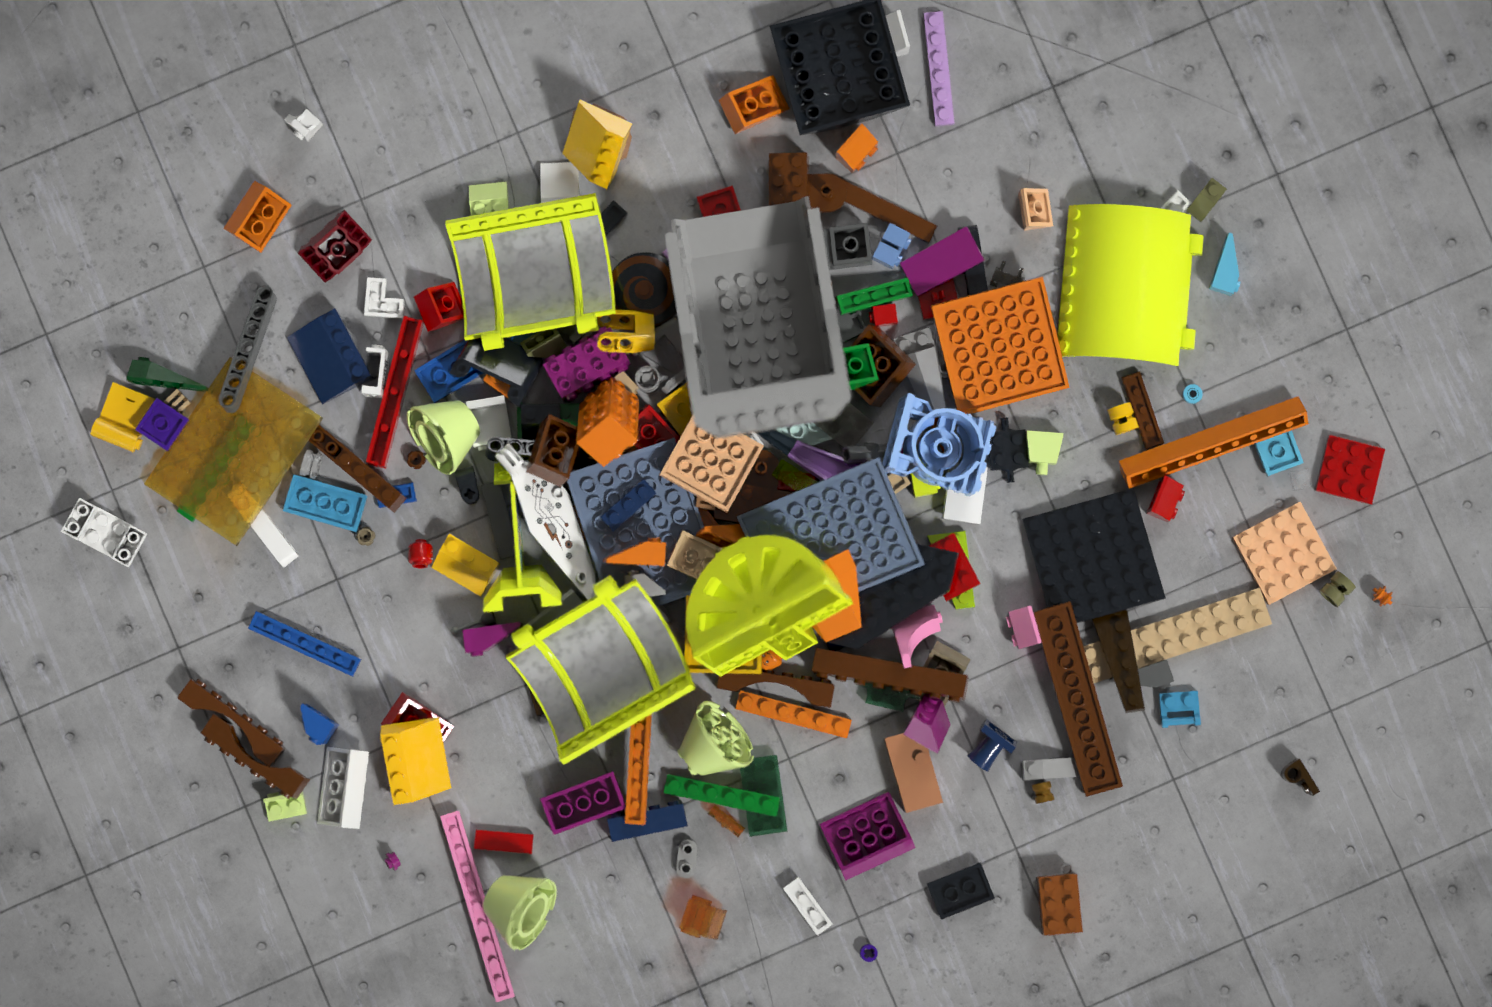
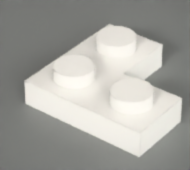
(376, 302)

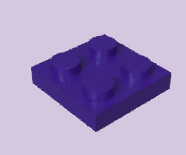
(162, 424)

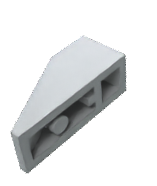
(1049, 768)

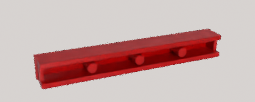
(394, 392)

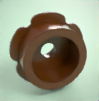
(416, 464)

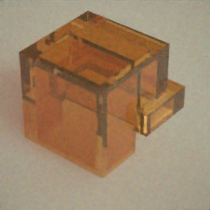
(702, 918)

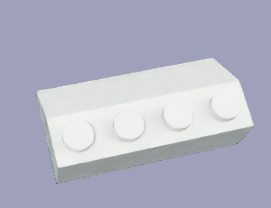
(343, 787)

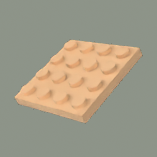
(711, 466)
(1284, 553)

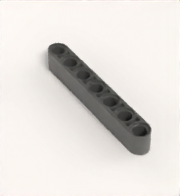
(248, 358)

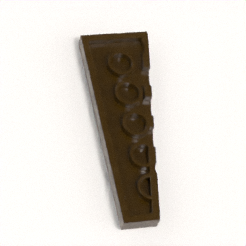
(1119, 651)

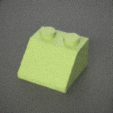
(488, 198)

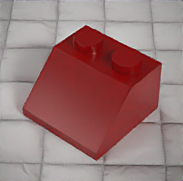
(440, 306)
(1165, 499)

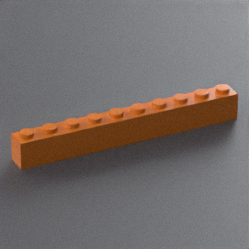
(1213, 442)

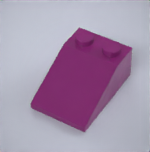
(485, 638)

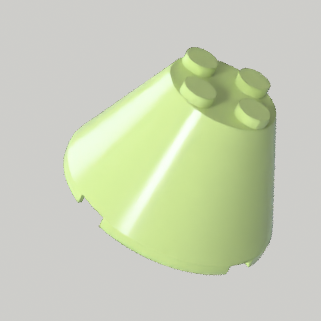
(715, 742)

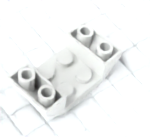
(104, 532)

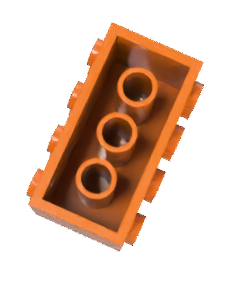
(608, 421)

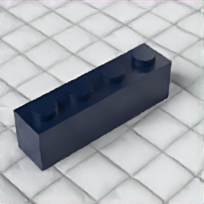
(657, 821)

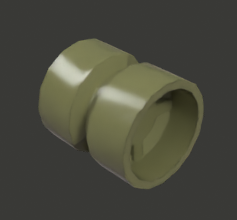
(1335, 595)

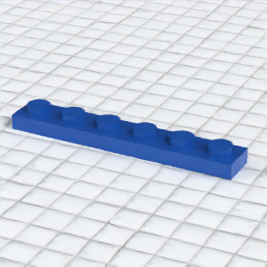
(304, 643)

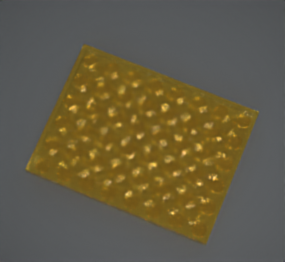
(233, 462)

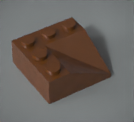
(890, 363)

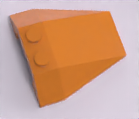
(850, 617)

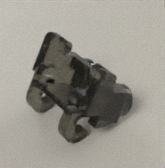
(1004, 277)

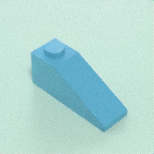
(1226, 272)

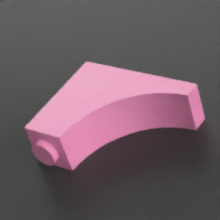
(914, 630)

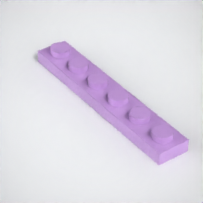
(938, 68)

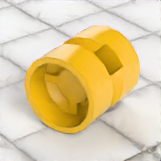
(1119, 412)

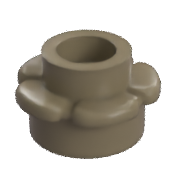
(365, 541)

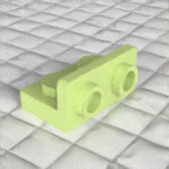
(281, 807)

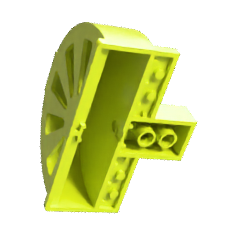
(760, 599)

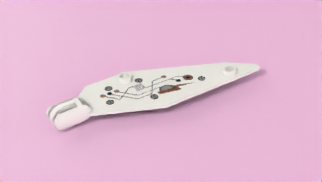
(551, 521)

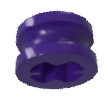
(868, 946)

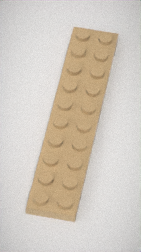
(1188, 631)

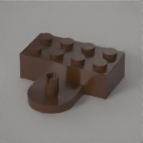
(791, 181)
(756, 490)

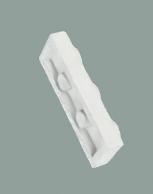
(807, 906)

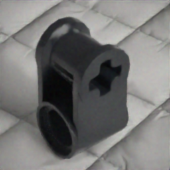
(467, 482)

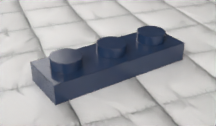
(628, 505)

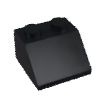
(533, 415)

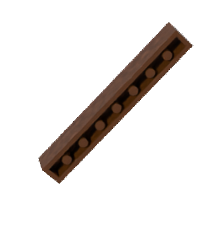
(890, 674)

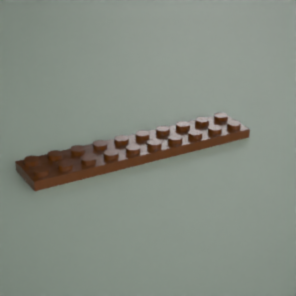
(1077, 699)

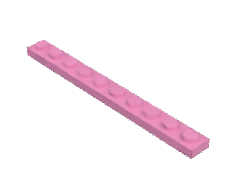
(474, 899)

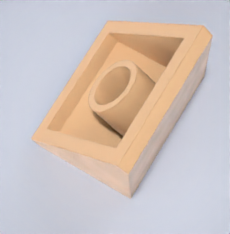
(1035, 208)

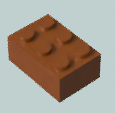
(1059, 904)

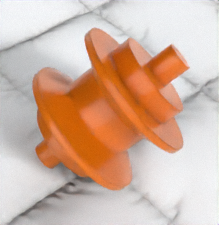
(1381, 595)

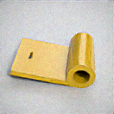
(121, 417)

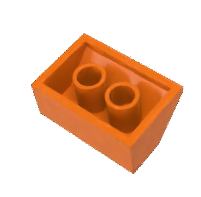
(257, 216)

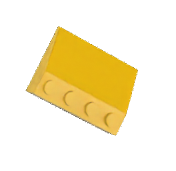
(596, 143)
(415, 759)

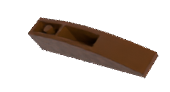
(357, 469)

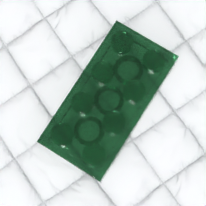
(764, 778)

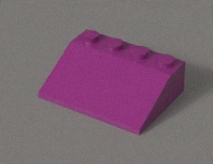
(867, 836)

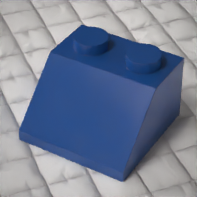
(317, 725)

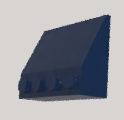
(329, 356)

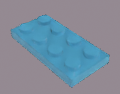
(325, 503)

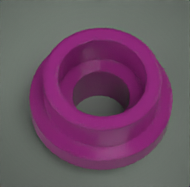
(392, 861)

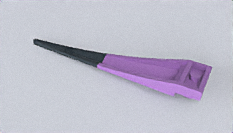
(812, 459)

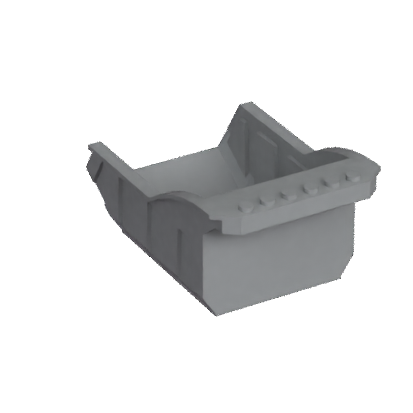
(757, 319)

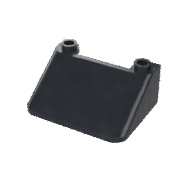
(505, 364)

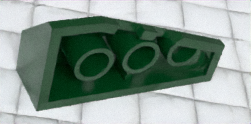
(151, 374)

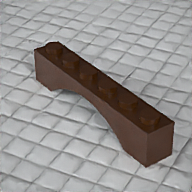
(815, 692)
(224, 735)
(263, 746)

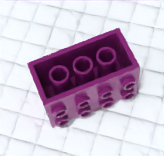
(584, 366)

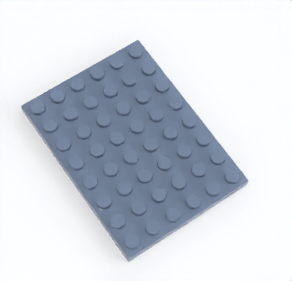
(843, 513)
(663, 516)

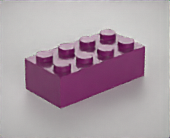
(583, 803)

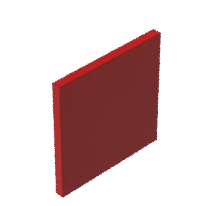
(940, 294)

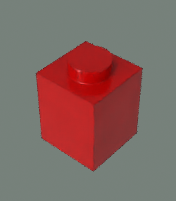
(883, 315)

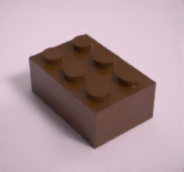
(554, 451)

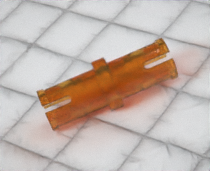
(726, 821)

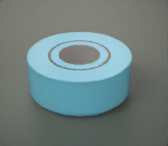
(1192, 394)

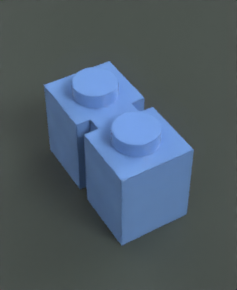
(888, 255)

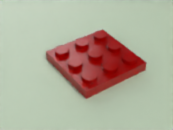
(1350, 469)

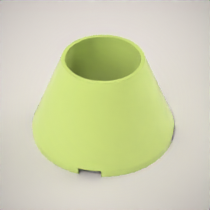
(444, 432)
(519, 908)

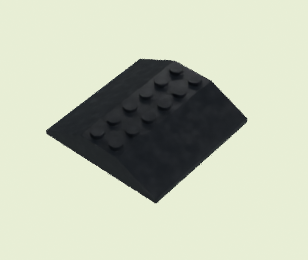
(840, 67)

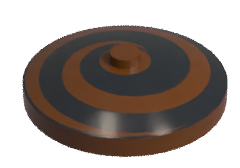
(645, 285)

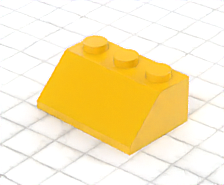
(465, 565)

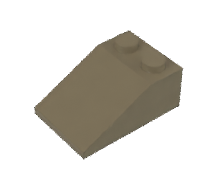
(946, 659)

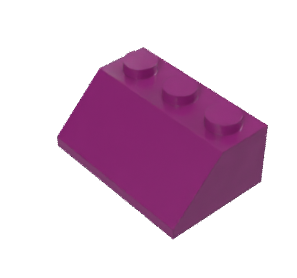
(928, 723)

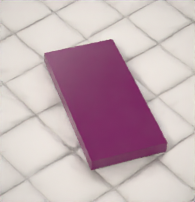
(942, 261)

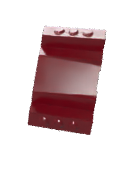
(335, 246)

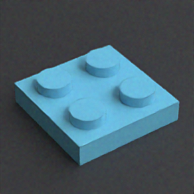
(1279, 453)

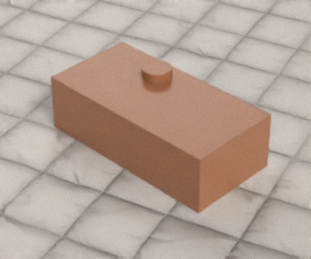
(913, 773)

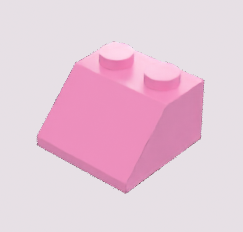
(1024, 627)

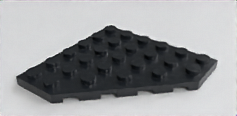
(901, 596)

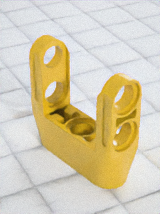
(641, 340)

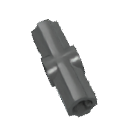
(863, 453)

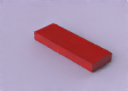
(504, 841)

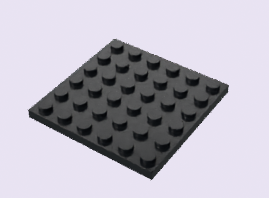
(1095, 556)

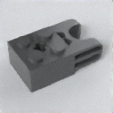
(839, 238)

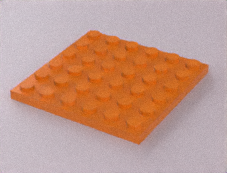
(1000, 346)

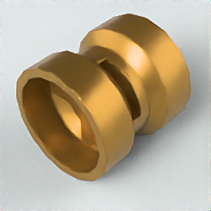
(1043, 792)

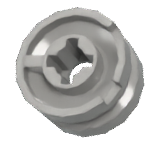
(311, 464)

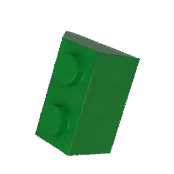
(859, 366)

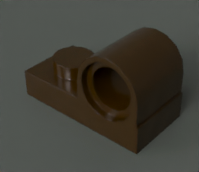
(1301, 774)

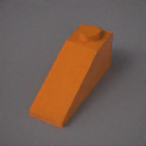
(721, 534)

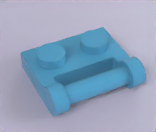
(1179, 702)

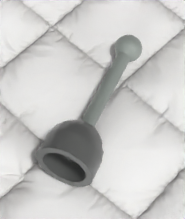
(487, 619)

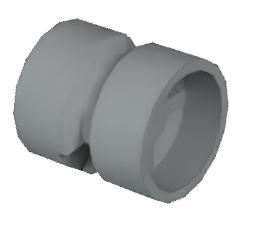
(647, 379)

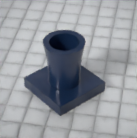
(990, 746)

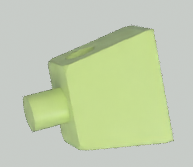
(1043, 449)

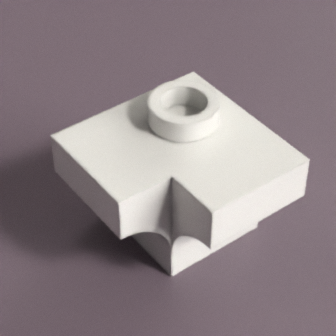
(304, 125)

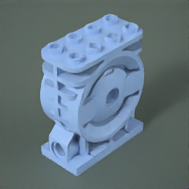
(973, 432)

